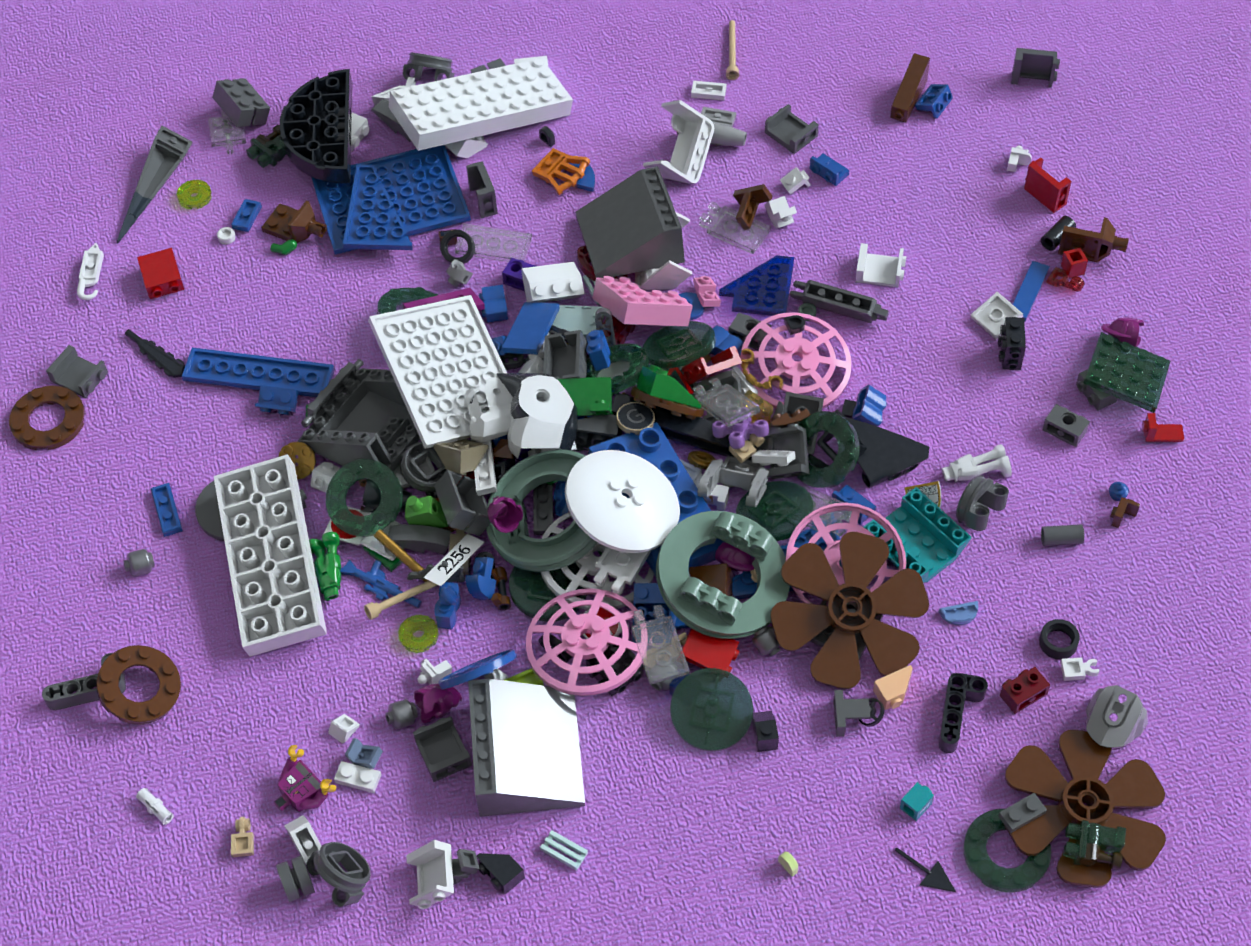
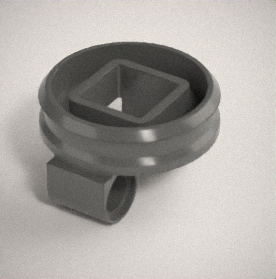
(418, 61)
(414, 476)
(976, 499)
(347, 884)

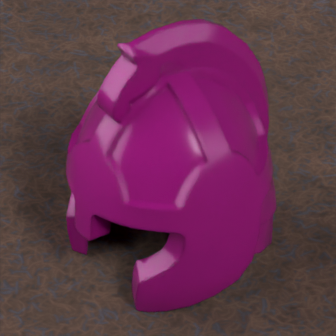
(1125, 330)
(505, 514)
(734, 557)
(435, 701)

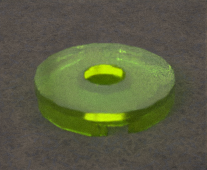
(190, 187)
(418, 623)

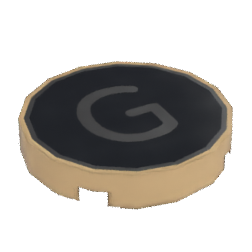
(635, 417)

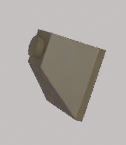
(461, 455)

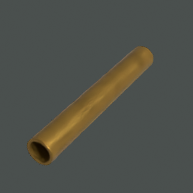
(398, 552)

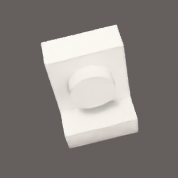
(779, 212)

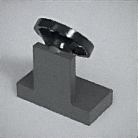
(854, 709)

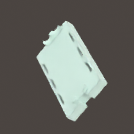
(577, 318)

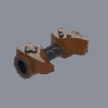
(500, 599)

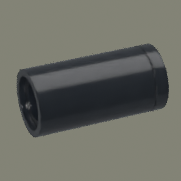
(1052, 237)

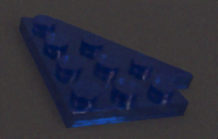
(763, 289)

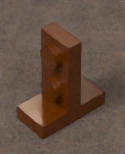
(749, 199)

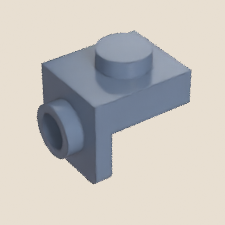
(363, 755)

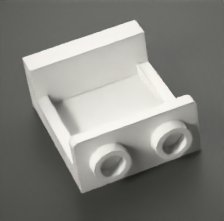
(433, 873)

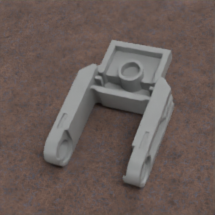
(732, 473)

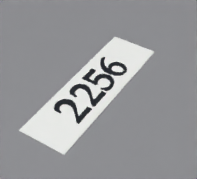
(455, 560)

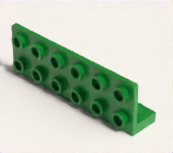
(590, 395)

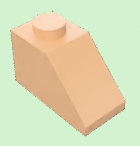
(893, 687)

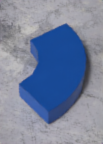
(588, 180)

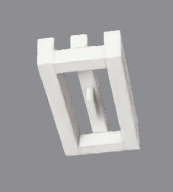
(708, 90)

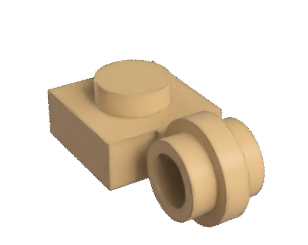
(748, 449)
(242, 843)

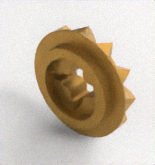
(700, 459)

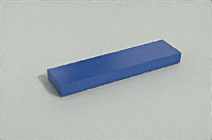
(1030, 288)

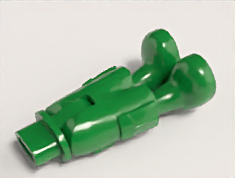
(328, 565)

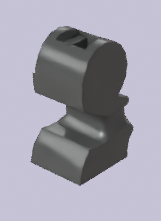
(464, 865)

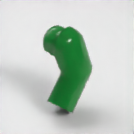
(286, 248)

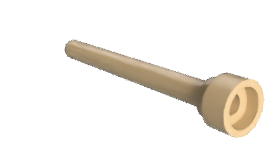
(732, 71)
(374, 609)

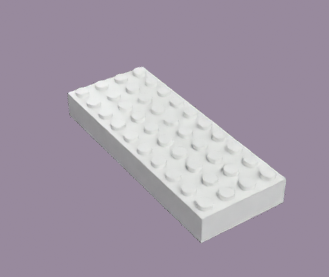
(479, 103)
(269, 556)

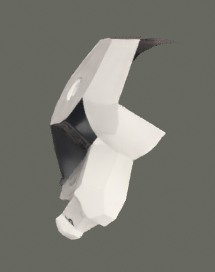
(526, 408)

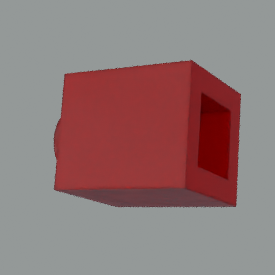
(1074, 262)

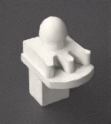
(1018, 156)
(433, 674)

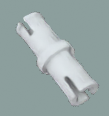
(154, 806)

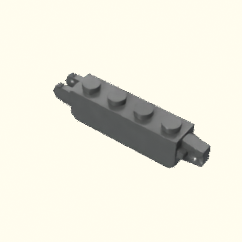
(839, 301)

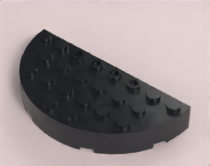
(319, 127)

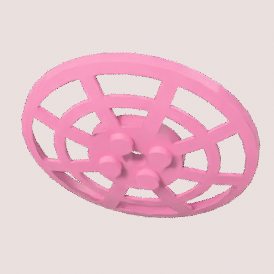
(807, 351)
(832, 550)
(584, 648)

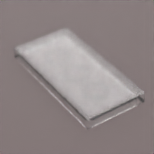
(495, 243)

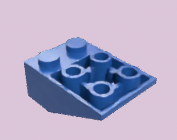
(645, 597)

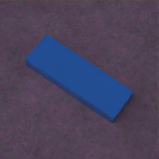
(166, 509)

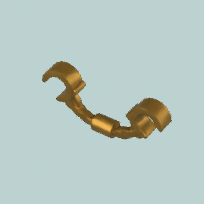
(751, 379)

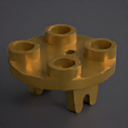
(306, 457)

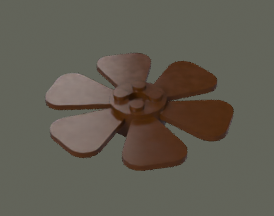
(838, 659)
(1130, 788)

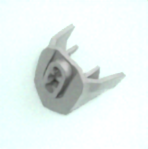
(1130, 722)

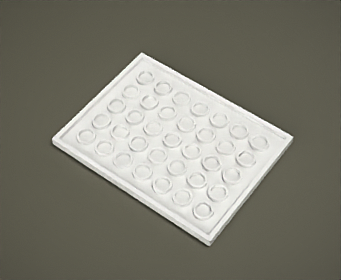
(434, 359)

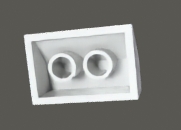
(552, 282)

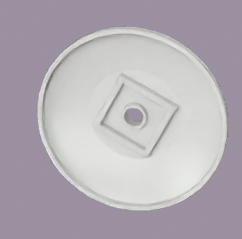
(612, 519)

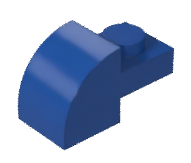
(480, 583)

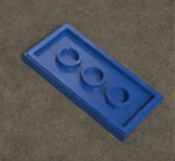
(530, 328)

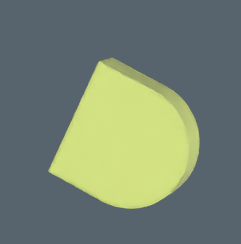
(789, 863)

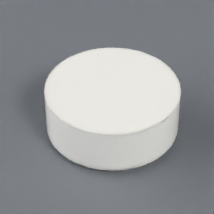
(226, 235)

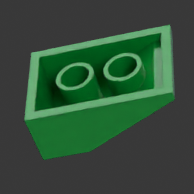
(659, 384)

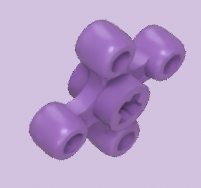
(740, 431)

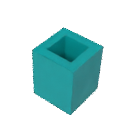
(917, 801)

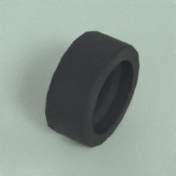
(457, 233)
(1065, 627)

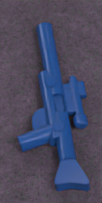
(377, 578)

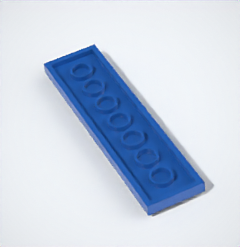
(254, 370)

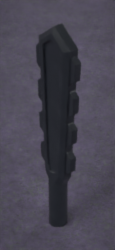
(166, 361)

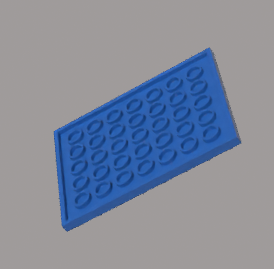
(418, 185)

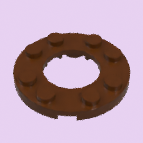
(676, 408)
(53, 438)
(126, 709)

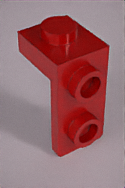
(1161, 432)

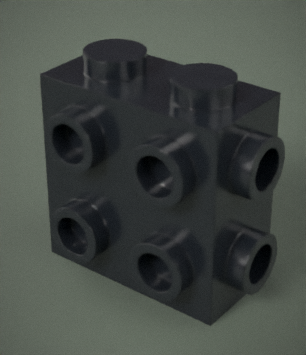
(1012, 343)
(618, 667)

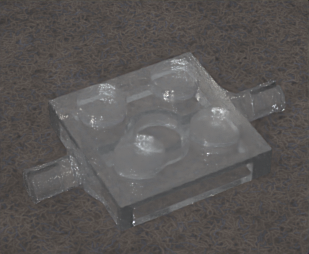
(225, 133)

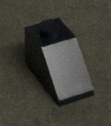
(765, 731)

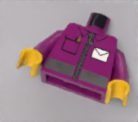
(300, 785)

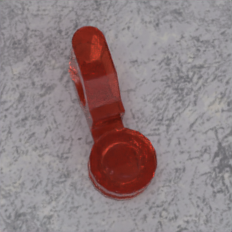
(1076, 283)

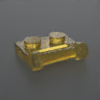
(766, 408)

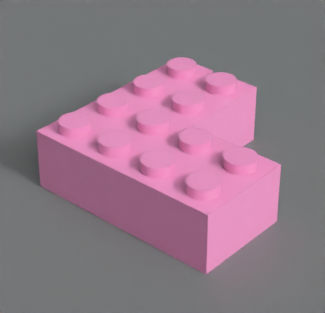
(640, 307)

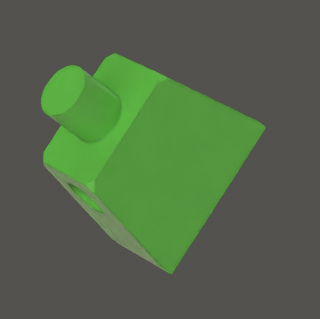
(425, 512)

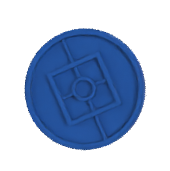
(480, 668)

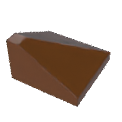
(502, 450)

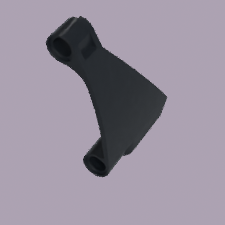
(887, 453)

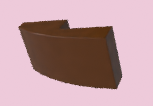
(784, 420)

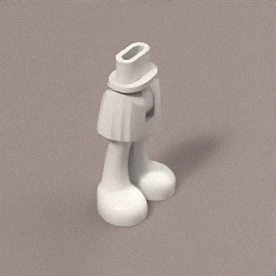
(966, 469)

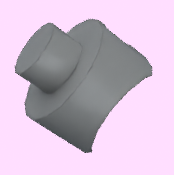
(458, 274)

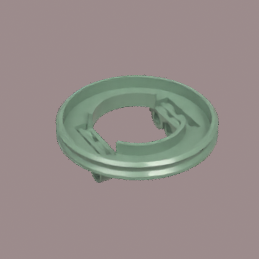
(517, 546)
(705, 606)

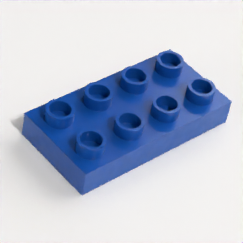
(656, 449)

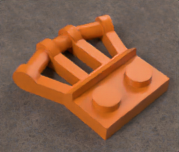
(552, 165)

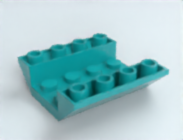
(927, 535)

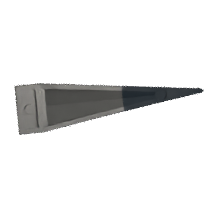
(163, 159)

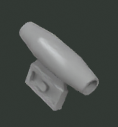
(724, 133)

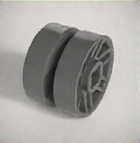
(295, 878)

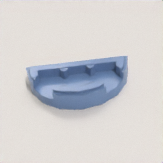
(959, 614)

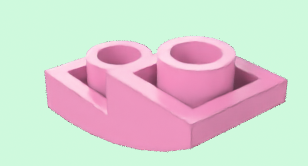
(706, 292)

